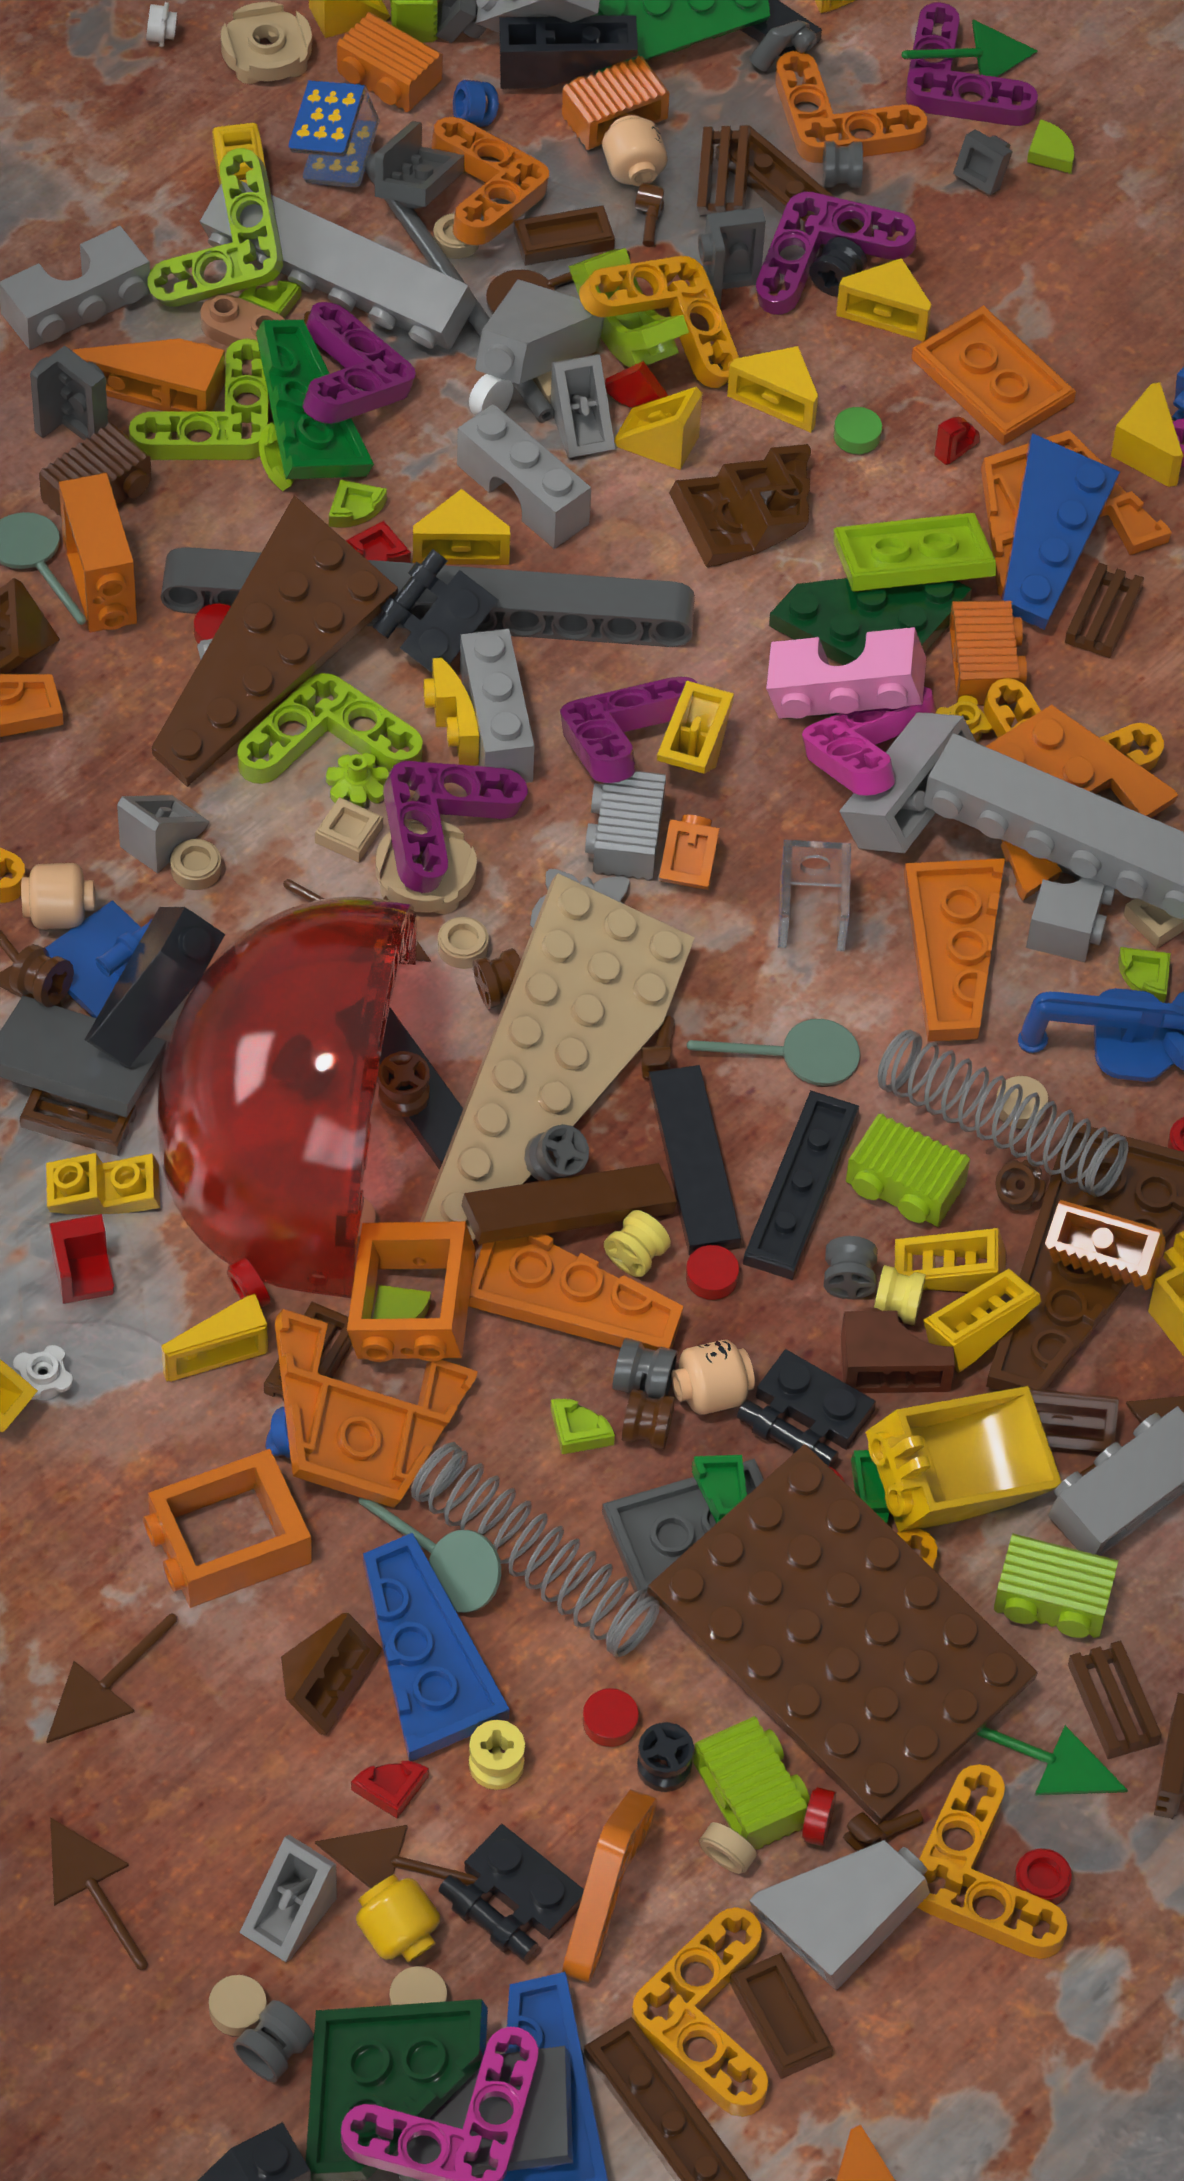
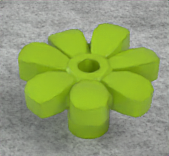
(357, 779)

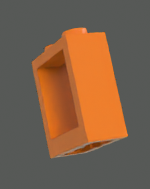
(98, 552)
(412, 1247)
(241, 1568)

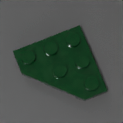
(845, 616)
(387, 2058)

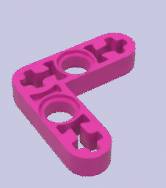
(848, 749)
(454, 2142)

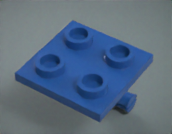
(98, 954)

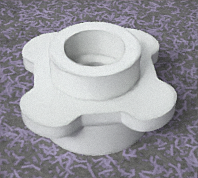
(49, 1384)

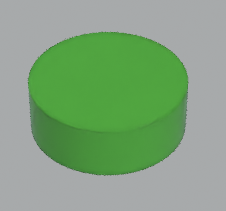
(857, 430)

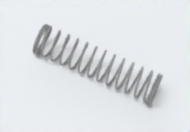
(909, 1072)
(616, 1631)

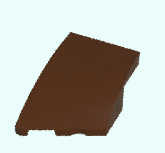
(746, 505)

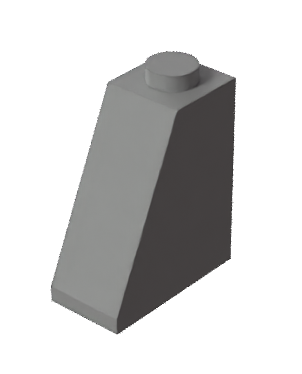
(533, 331)
(844, 1908)

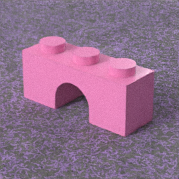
(883, 676)

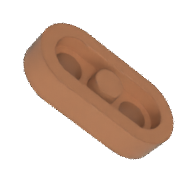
(232, 318)

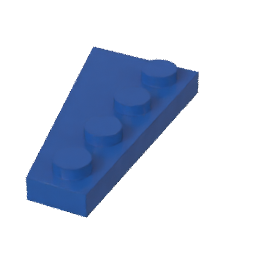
(1054, 520)
(430, 1658)
(548, 2013)

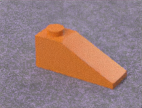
(161, 373)

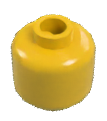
(398, 1918)

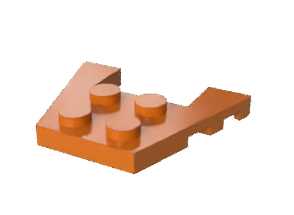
(1002, 486)
(1078, 756)
(352, 1434)

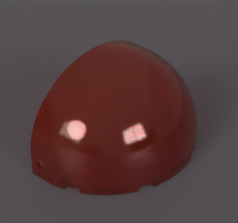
(278, 1086)

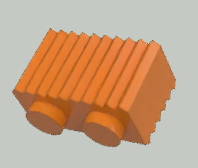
(389, 62)
(619, 91)
(985, 647)
(1105, 1244)

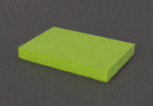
(914, 551)

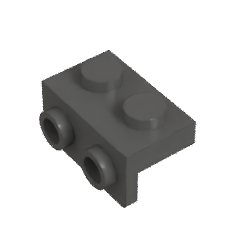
(413, 172)
(732, 248)
(69, 394)

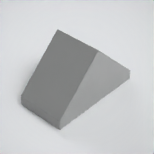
(581, 406)
(155, 826)
(291, 1899)

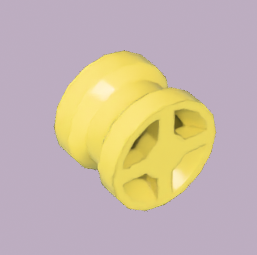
(637, 1243)
(900, 1293)
(496, 1769)

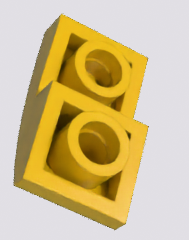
(453, 711)
(91, 1187)

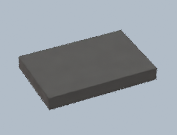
(50, 1053)
(662, 1524)
(545, 2124)

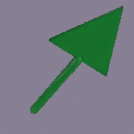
(993, 51)
(1069, 1768)

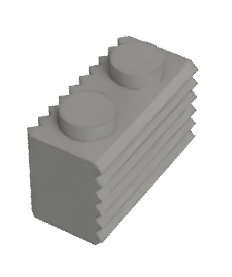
(627, 825)

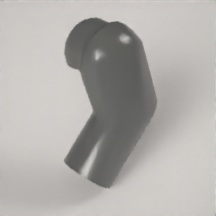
(782, 37)

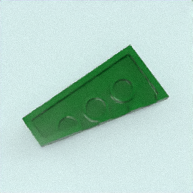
(678, 24)
(305, 445)

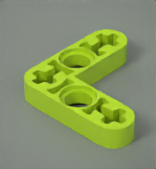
(236, 254)
(224, 426)
(331, 717)

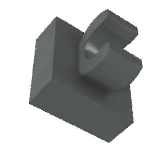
(456, 17)
(983, 161)

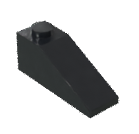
(553, 50)
(154, 982)

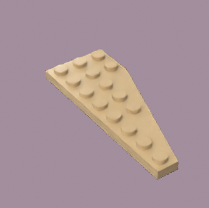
(572, 1020)

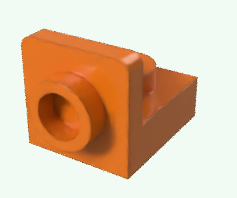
(690, 852)

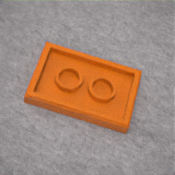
(993, 375)

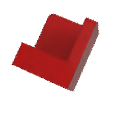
(81, 1258)

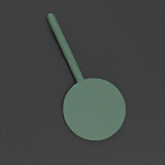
(29, 542)
(813, 1050)
(461, 1560)

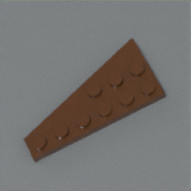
(286, 622)
(1075, 1301)

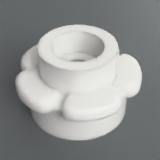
(161, 24)

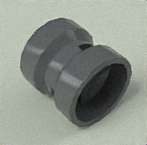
(644, 1369)
(273, 2041)

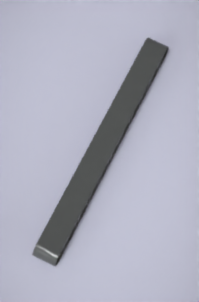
(527, 604)

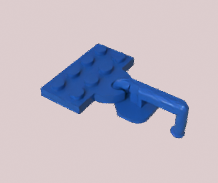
(1132, 1029)

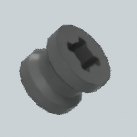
(842, 164)
(568, 1147)
(850, 1267)

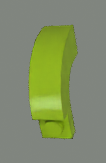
(633, 335)

